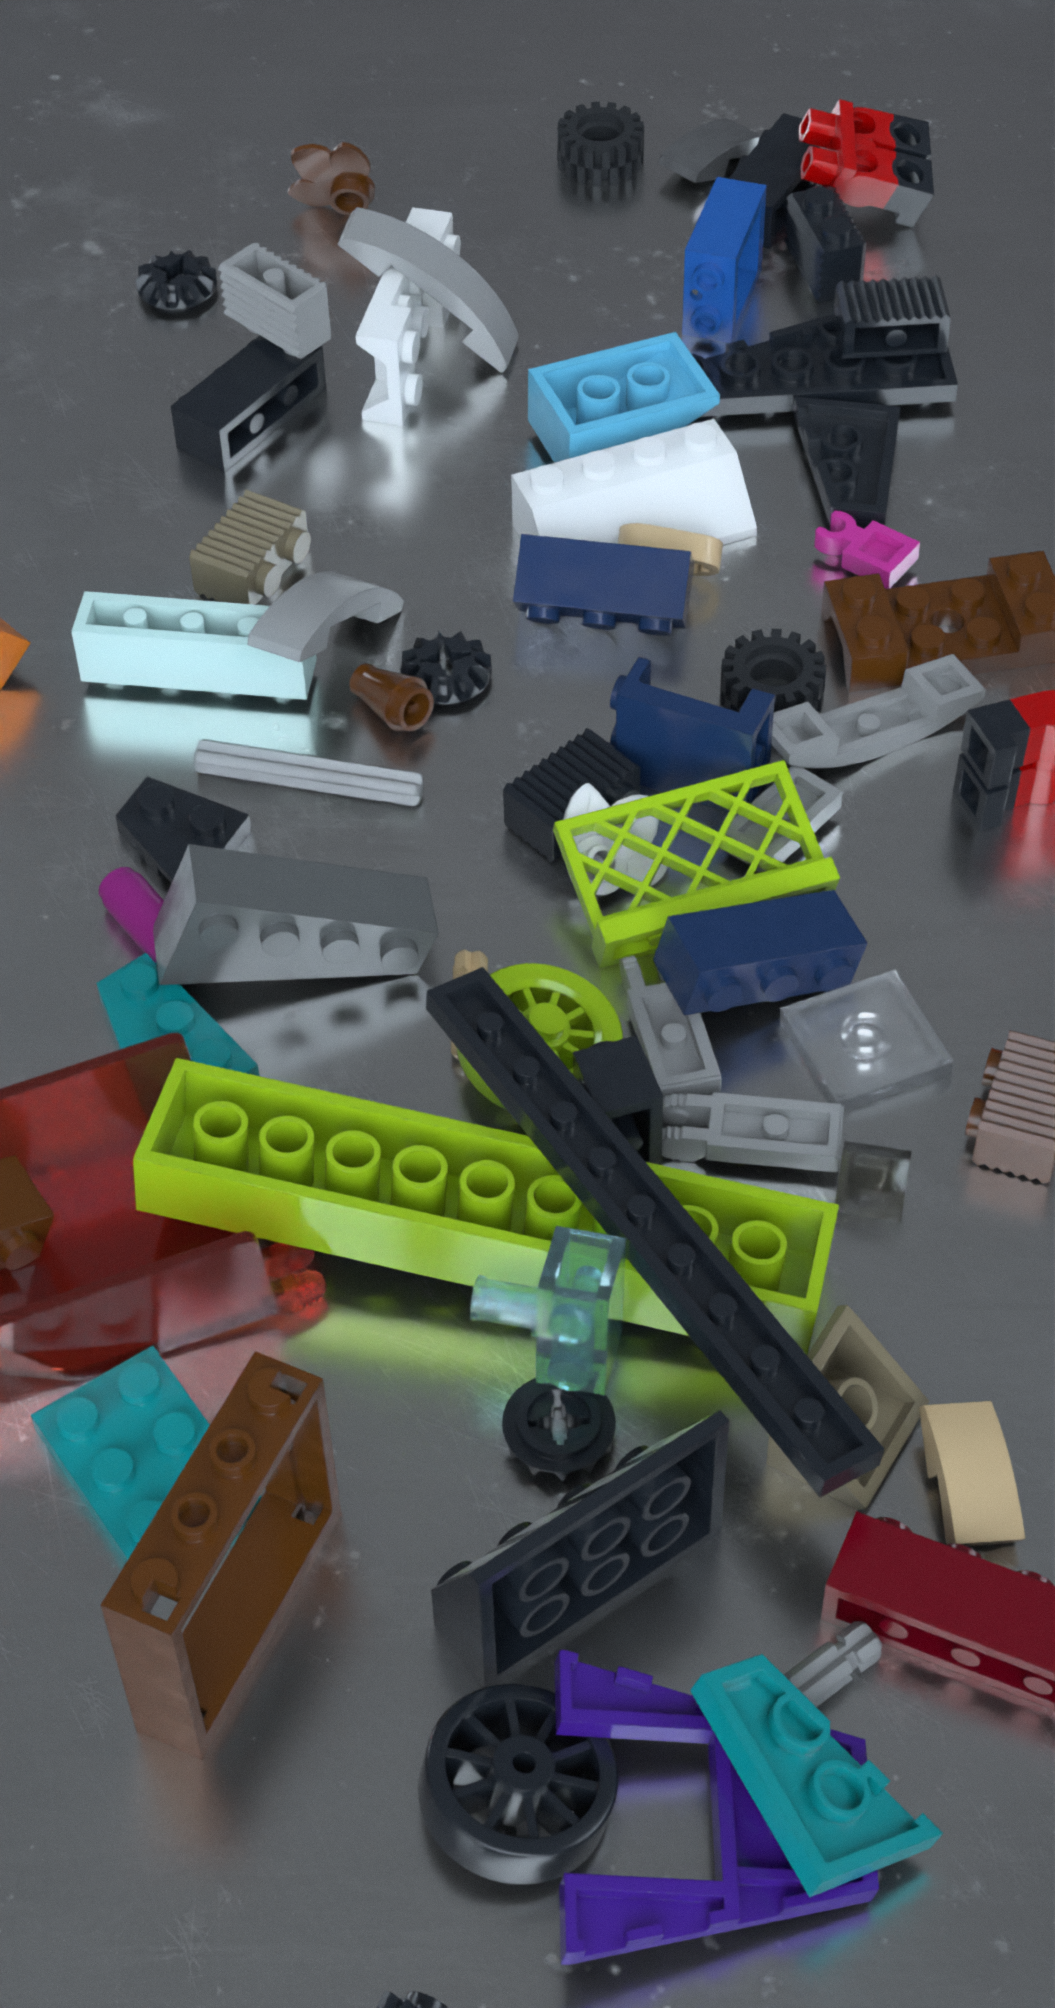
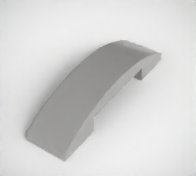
(440, 272)
(302, 616)
(880, 724)

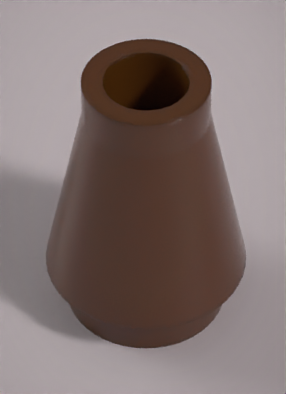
(395, 697)

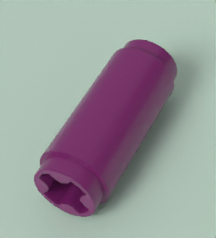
(132, 905)

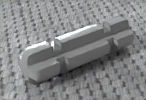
(831, 1664)

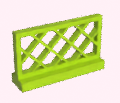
(640, 927)

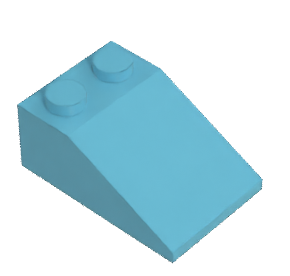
(617, 396)

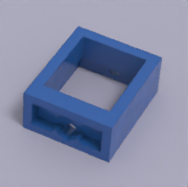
(723, 259)

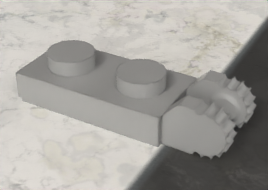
(672, 1042)
(753, 1130)

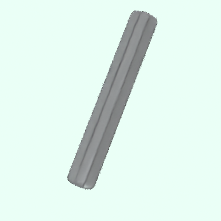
(309, 772)

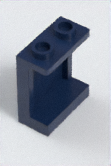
(688, 739)

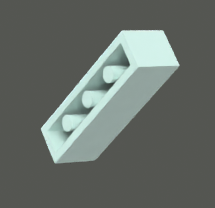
(181, 647)

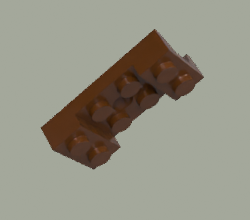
(1000, 621)

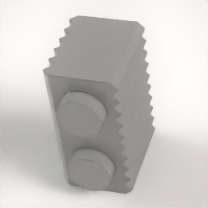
(276, 300)

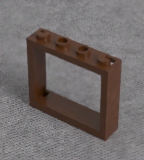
(266, 1437)

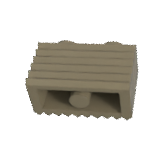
(249, 550)

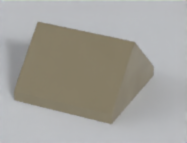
(872, 1388)

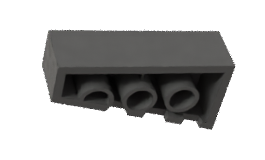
(288, 919)

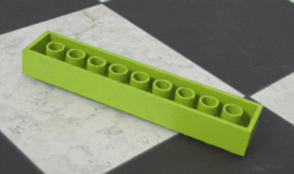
(435, 1192)

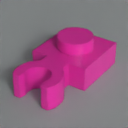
(868, 549)

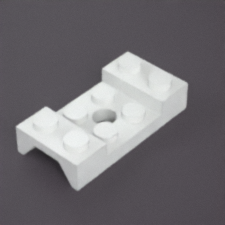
(394, 325)

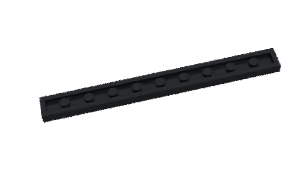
(661, 1237)

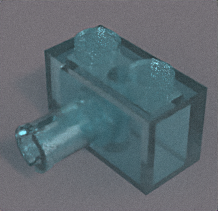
(570, 1313)

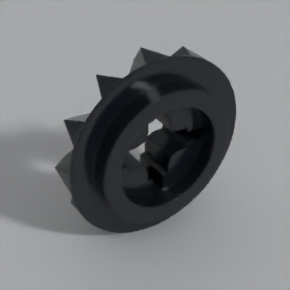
(190, 282)
(469, 672)
(530, 1414)

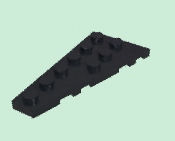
(808, 364)

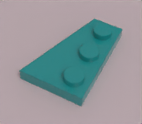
(145, 1010)
(810, 1791)

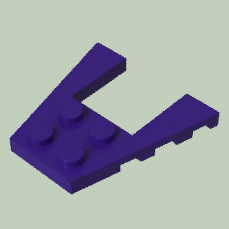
(752, 1875)

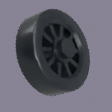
(519, 1782)

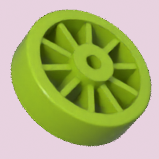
(560, 1007)

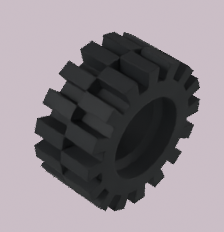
(600, 143)
(773, 659)

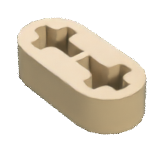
(704, 548)

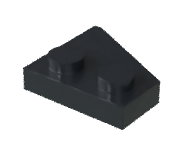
(167, 819)

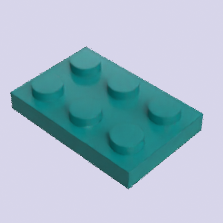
(124, 1443)

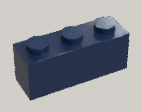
(603, 583)
(759, 952)

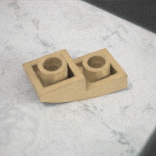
(973, 1473)

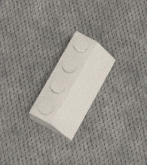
(666, 480)

